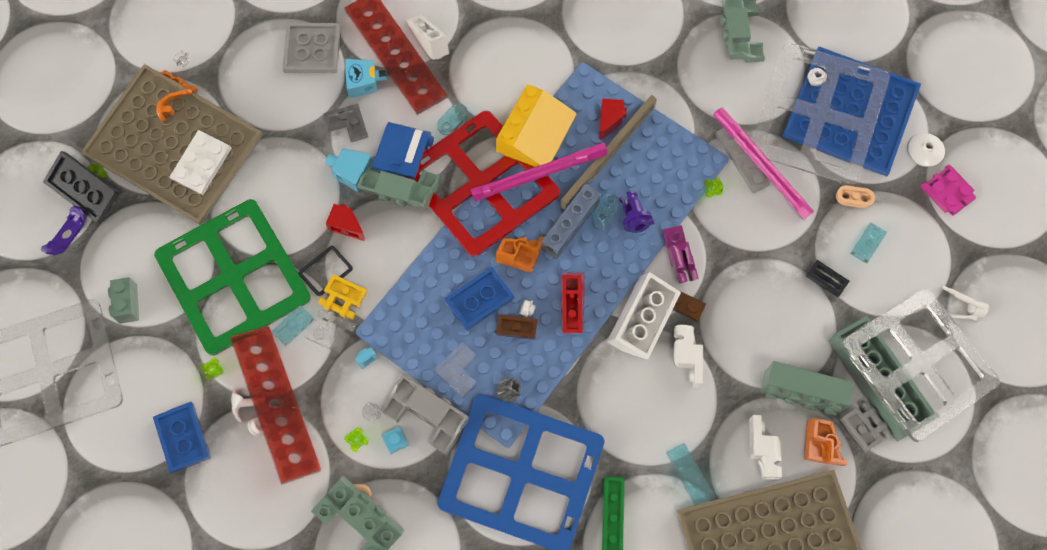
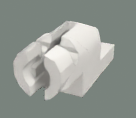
(688, 354)
(765, 448)

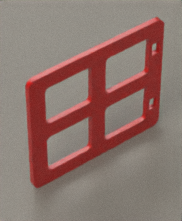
(511, 217)

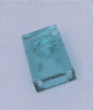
(292, 325)

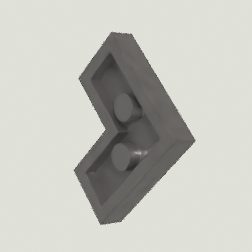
(347, 117)

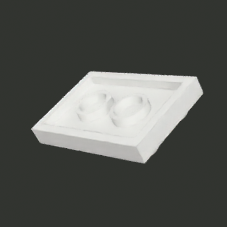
(200, 162)

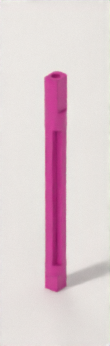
(763, 163)
(540, 171)

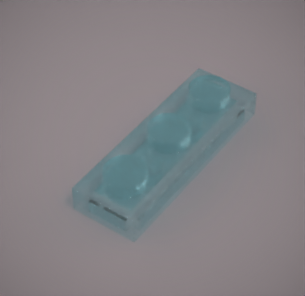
(690, 474)

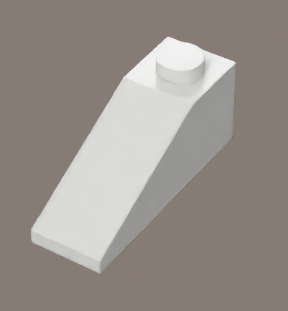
(429, 37)

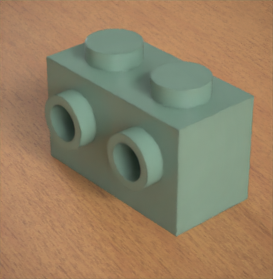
(124, 300)

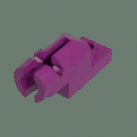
(680, 254)

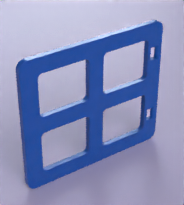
(520, 472)

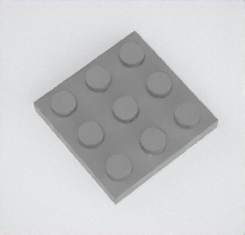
(311, 48)

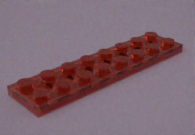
(392, 62)
(266, 414)

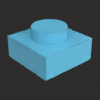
(366, 357)
(395, 440)

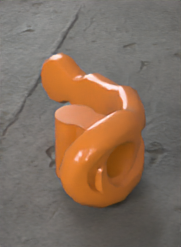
(164, 109)

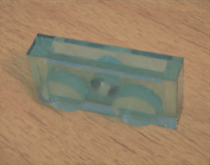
(868, 242)

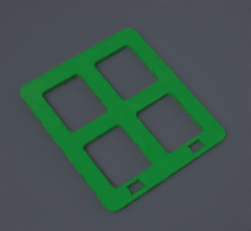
(231, 276)

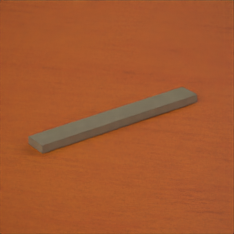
(612, 149)

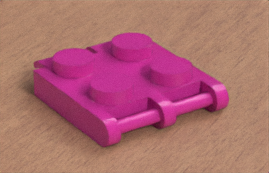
(949, 192)

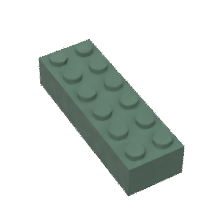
(886, 363)

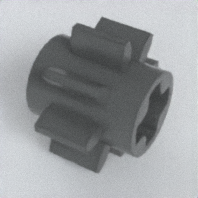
(508, 389)

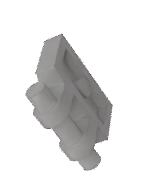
(861, 429)

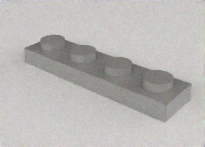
(747, 168)

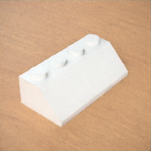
(644, 316)

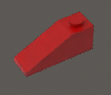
(573, 301)

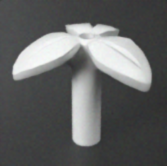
(238, 402)

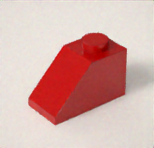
(611, 116)
(343, 221)

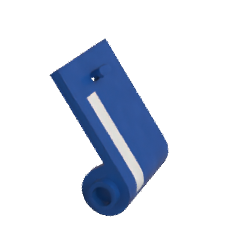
(402, 149)

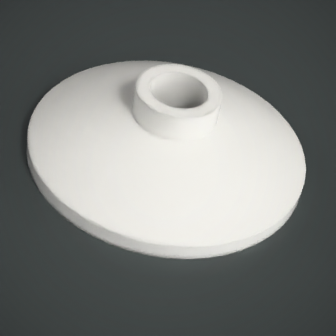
(921, 154)

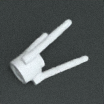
(975, 307)

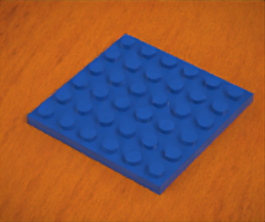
(852, 98)

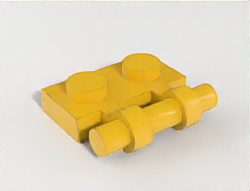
(343, 290)

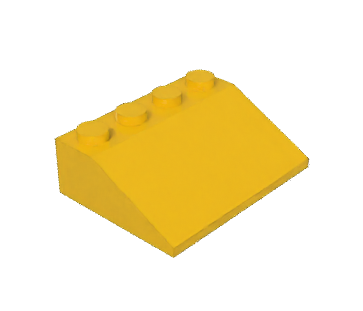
(535, 127)

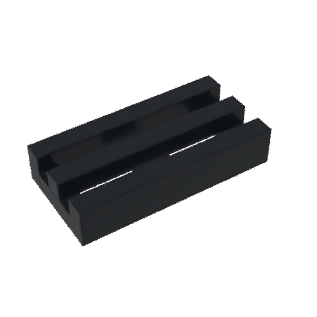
(830, 272)

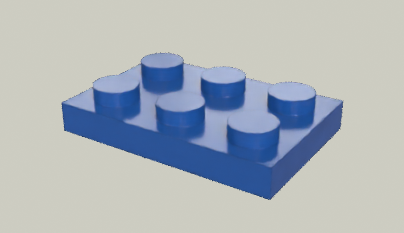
(479, 298)
(181, 437)

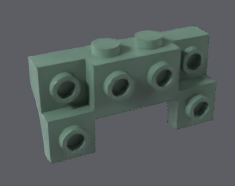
(737, 30)
(398, 188)
(360, 513)

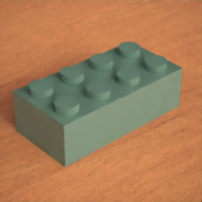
(806, 388)

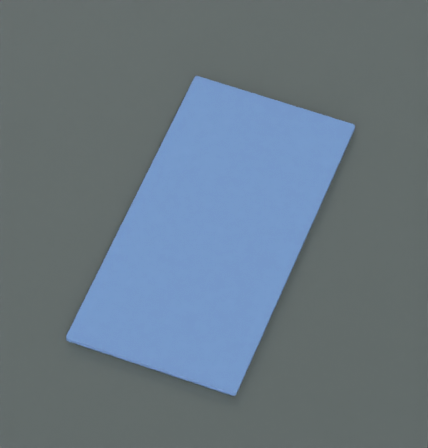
(420, 329)

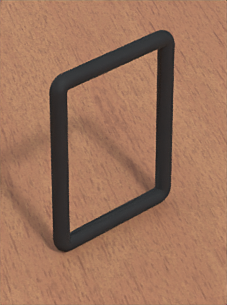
(315, 260)

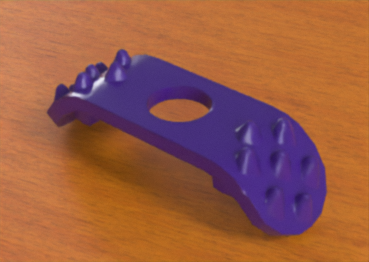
(74, 222)

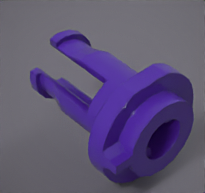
(636, 218)

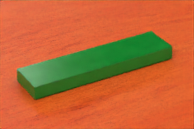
(613, 513)

